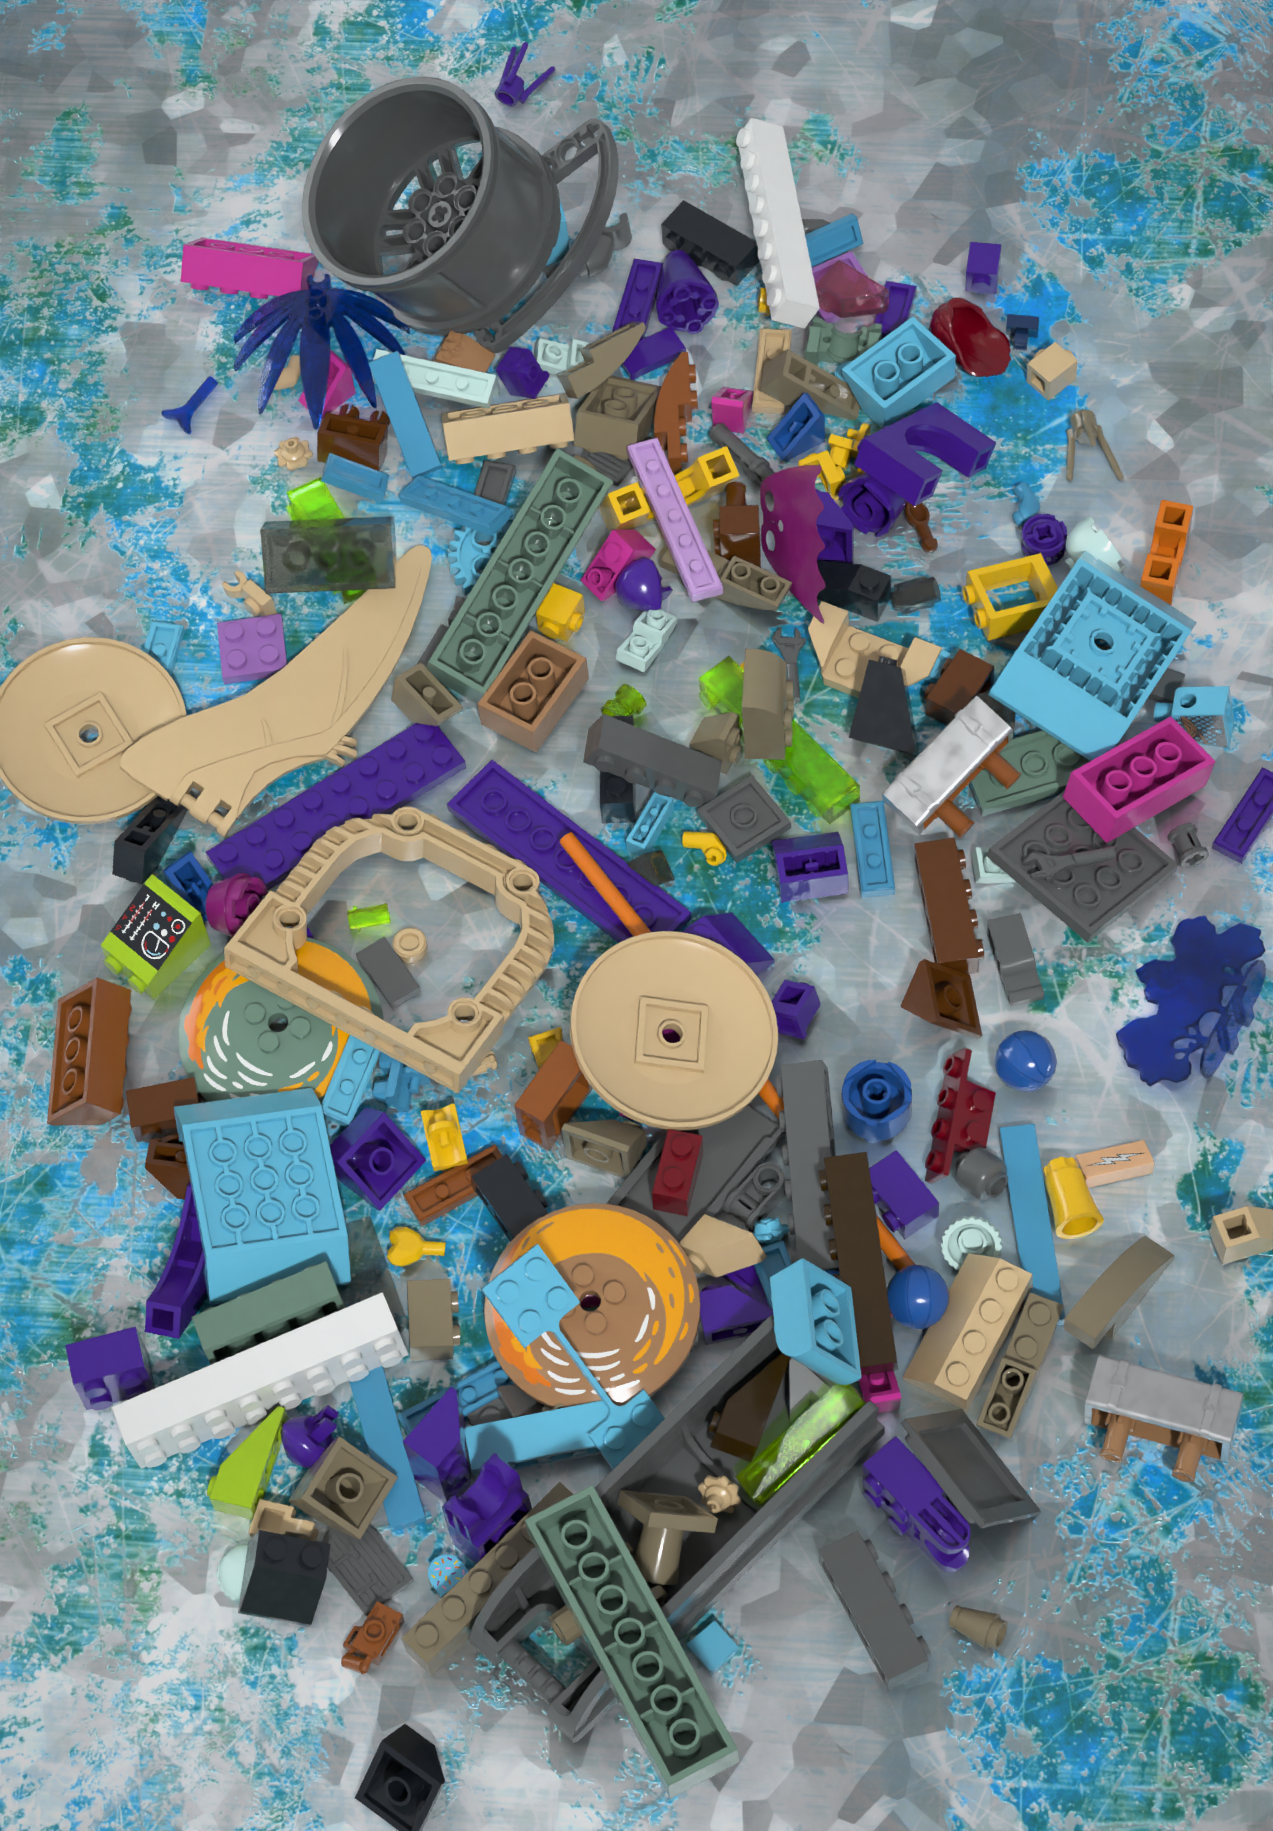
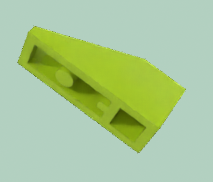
(247, 1471)

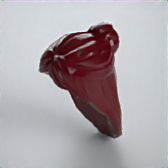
(971, 337)

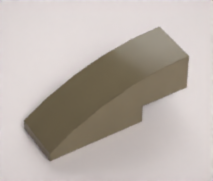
(601, 360)

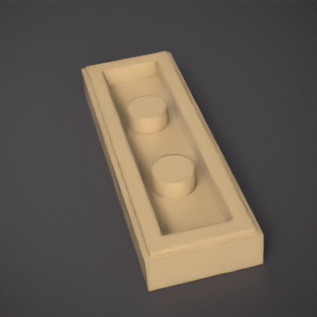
(771, 344)

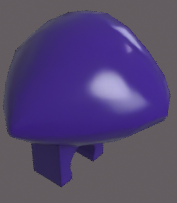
(640, 586)
(308, 1436)

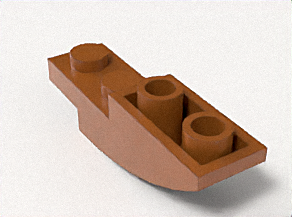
(675, 410)

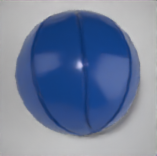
(1025, 1061)
(917, 1296)

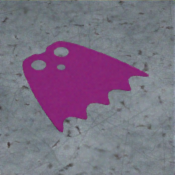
(799, 542)

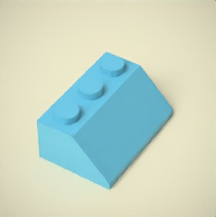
(899, 372)

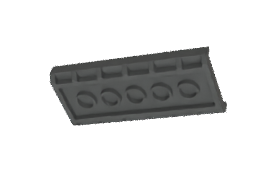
(729, 1158)

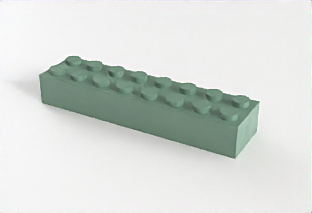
(518, 576)
(632, 1642)

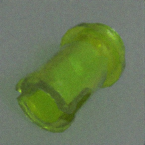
(368, 917)

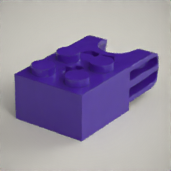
(916, 1505)
(486, 1509)

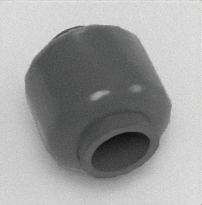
(981, 1173)

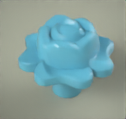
(769, 1230)

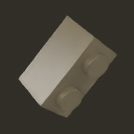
(430, 1319)

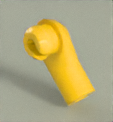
(708, 843)

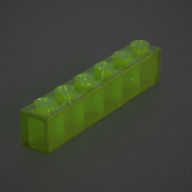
(806, 767)

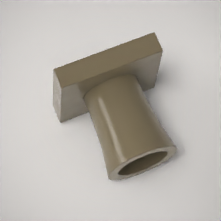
(663, 1529)

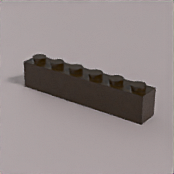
(860, 1256)

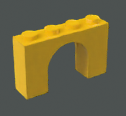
(702, 480)

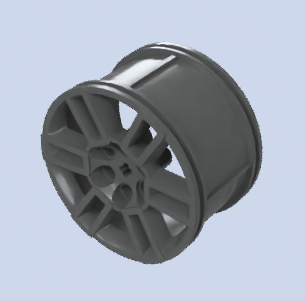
(472, 237)

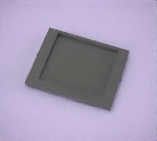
(968, 1469)

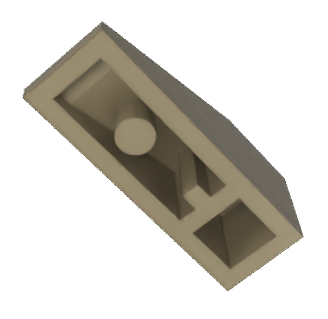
(791, 376)

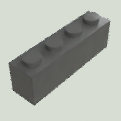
(652, 761)
(874, 1610)

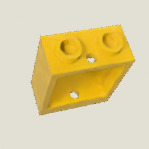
(995, 576)

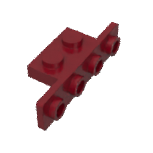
(961, 1116)

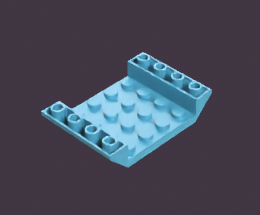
(263, 1190)

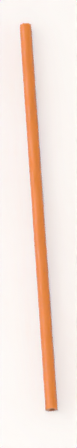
(636, 926)

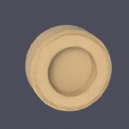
(410, 945)

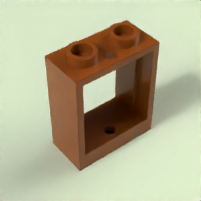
(552, 1097)

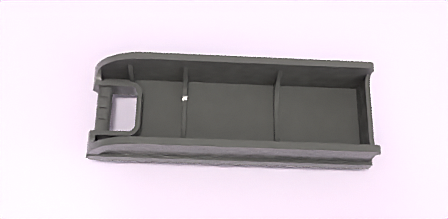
(675, 1463)

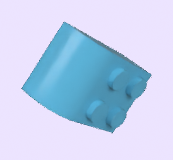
(816, 1321)

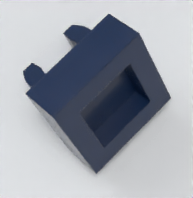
(1022, 328)

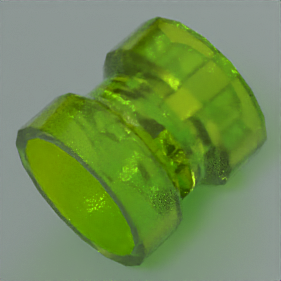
(626, 702)

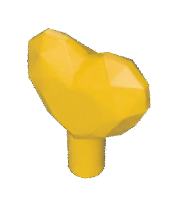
(410, 1246)

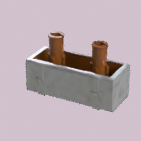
(948, 766)

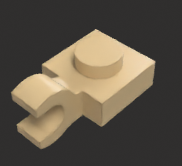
(255, 598)
(281, 1520)

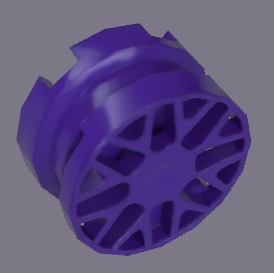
(1052, 541)

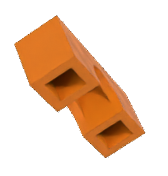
(1167, 549)

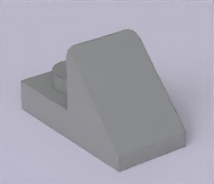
(804, 1388)

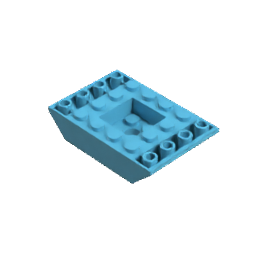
(1073, 686)

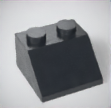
(283, 1577)

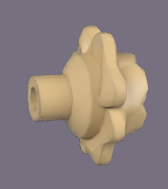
(293, 453)
(719, 1494)

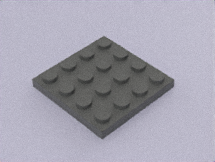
(1086, 895)

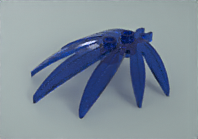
(315, 313)

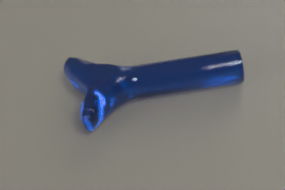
(184, 414)

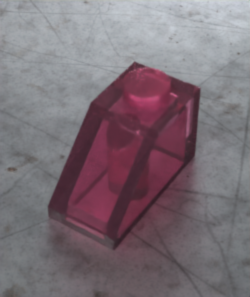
(850, 293)

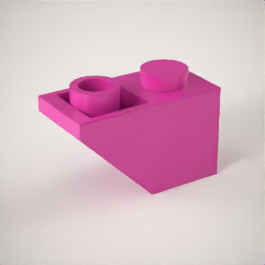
(617, 552)

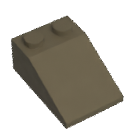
(616, 416)

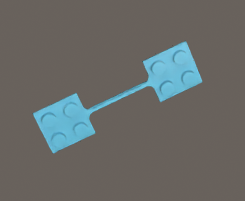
(532, 1301)

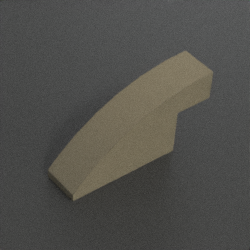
(1117, 1292)

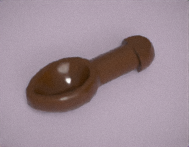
(918, 517)

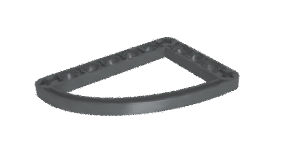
(586, 240)

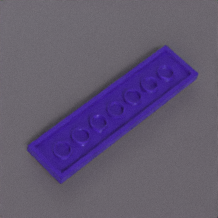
(368, 786)
(530, 831)

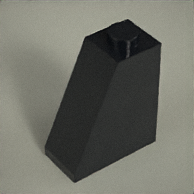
(885, 708)

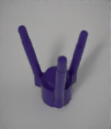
(511, 85)

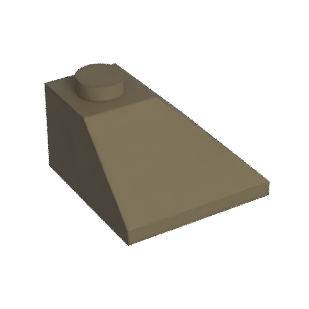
(605, 1145)
(343, 1489)

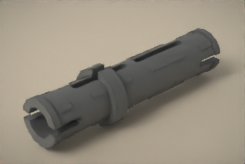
(756, 467)

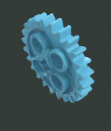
(469, 557)

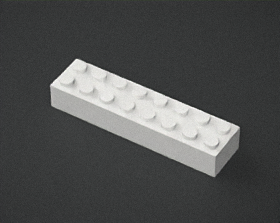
(258, 1380)

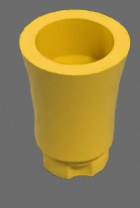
(1070, 1199)

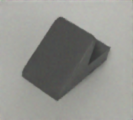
(510, 1404)

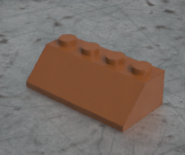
(89, 1054)

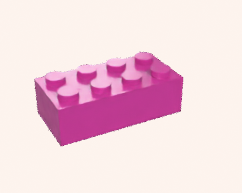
(1138, 779)

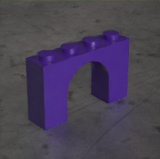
(893, 458)

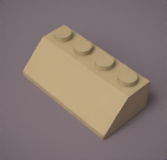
(508, 427)
(972, 1330)

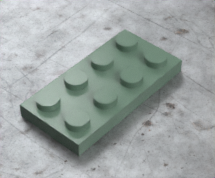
(1044, 771)

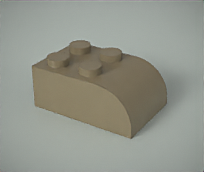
(766, 706)

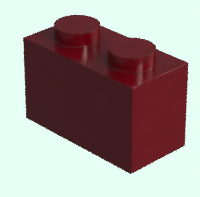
(677, 1172)

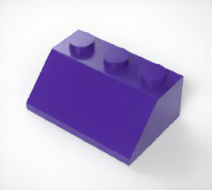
(440, 1450)

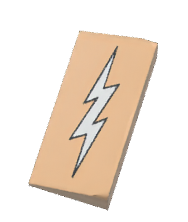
(1116, 1163)

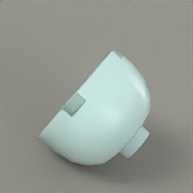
(1088, 538)

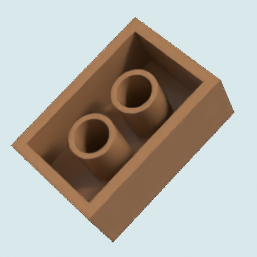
(533, 691)

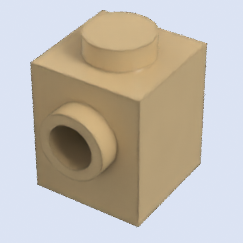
(1051, 370)

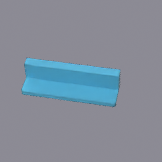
(536, 1437)

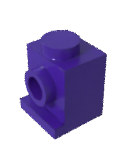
(521, 373)
(795, 1008)

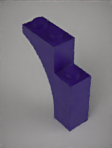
(182, 1283)

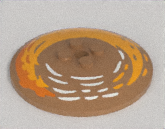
(644, 1313)

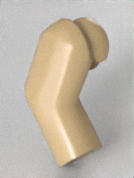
(289, 374)

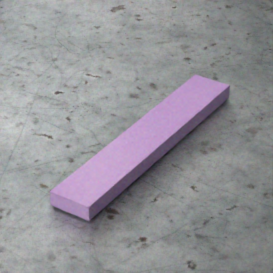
(674, 520)

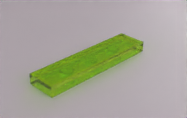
(800, 1442)

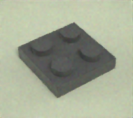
(744, 818)

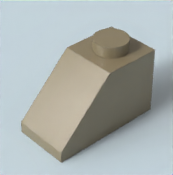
(423, 697)

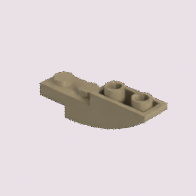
(742, 582)
(1020, 1366)

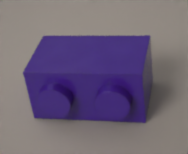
(902, 1196)

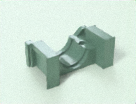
(834, 346)

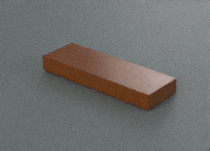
(449, 1188)

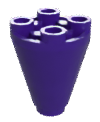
(684, 295)

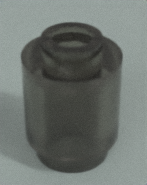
(915, 595)

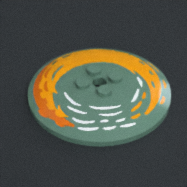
(229, 1038)

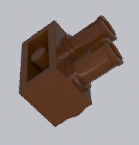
(353, 437)
(738, 527)

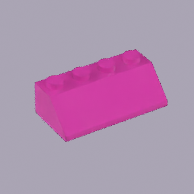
(245, 268)

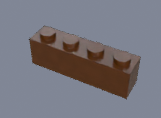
(946, 905)

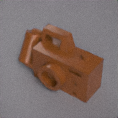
(372, 1638)

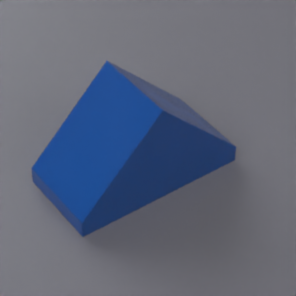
(799, 429)
(189, 882)

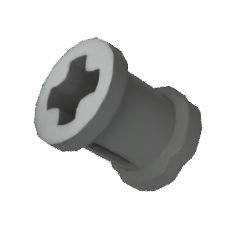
(1188, 845)

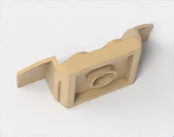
(846, 652)

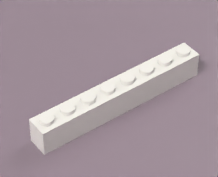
(777, 223)

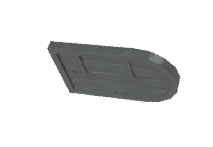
(365, 1567)

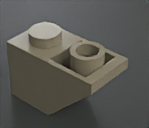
(720, 739)

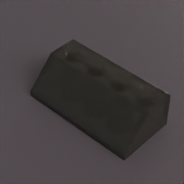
(329, 554)

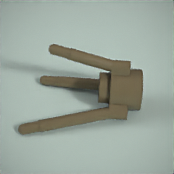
(1086, 431)

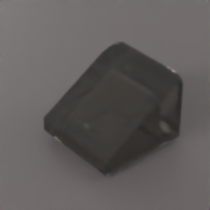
(653, 868)

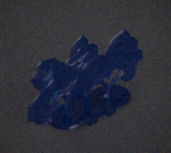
(1189, 990)

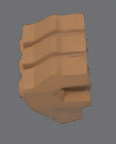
(463, 352)

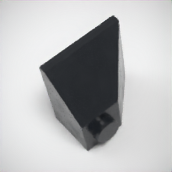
(403, 1780)

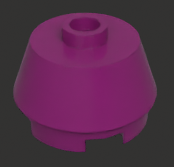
(233, 901)

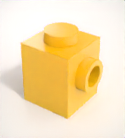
(561, 613)

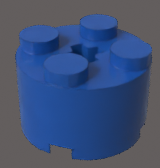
(876, 1100)

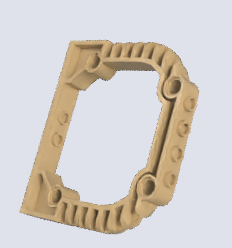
(436, 1048)

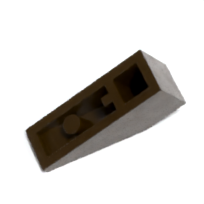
(747, 1412)

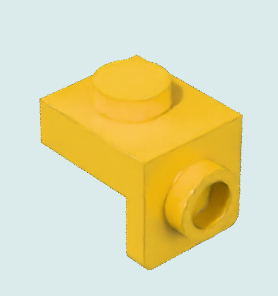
(830, 475)

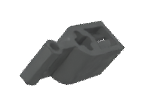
(1014, 959)

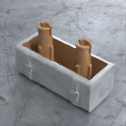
(1161, 1410)

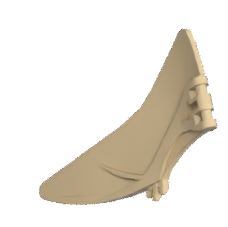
(290, 717)

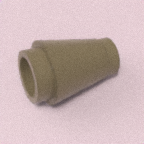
(979, 1626)

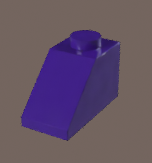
(729, 1314)

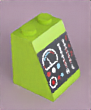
(155, 939)

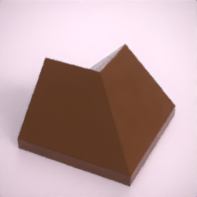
(943, 998)

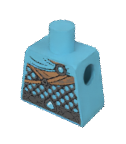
(1202, 713)

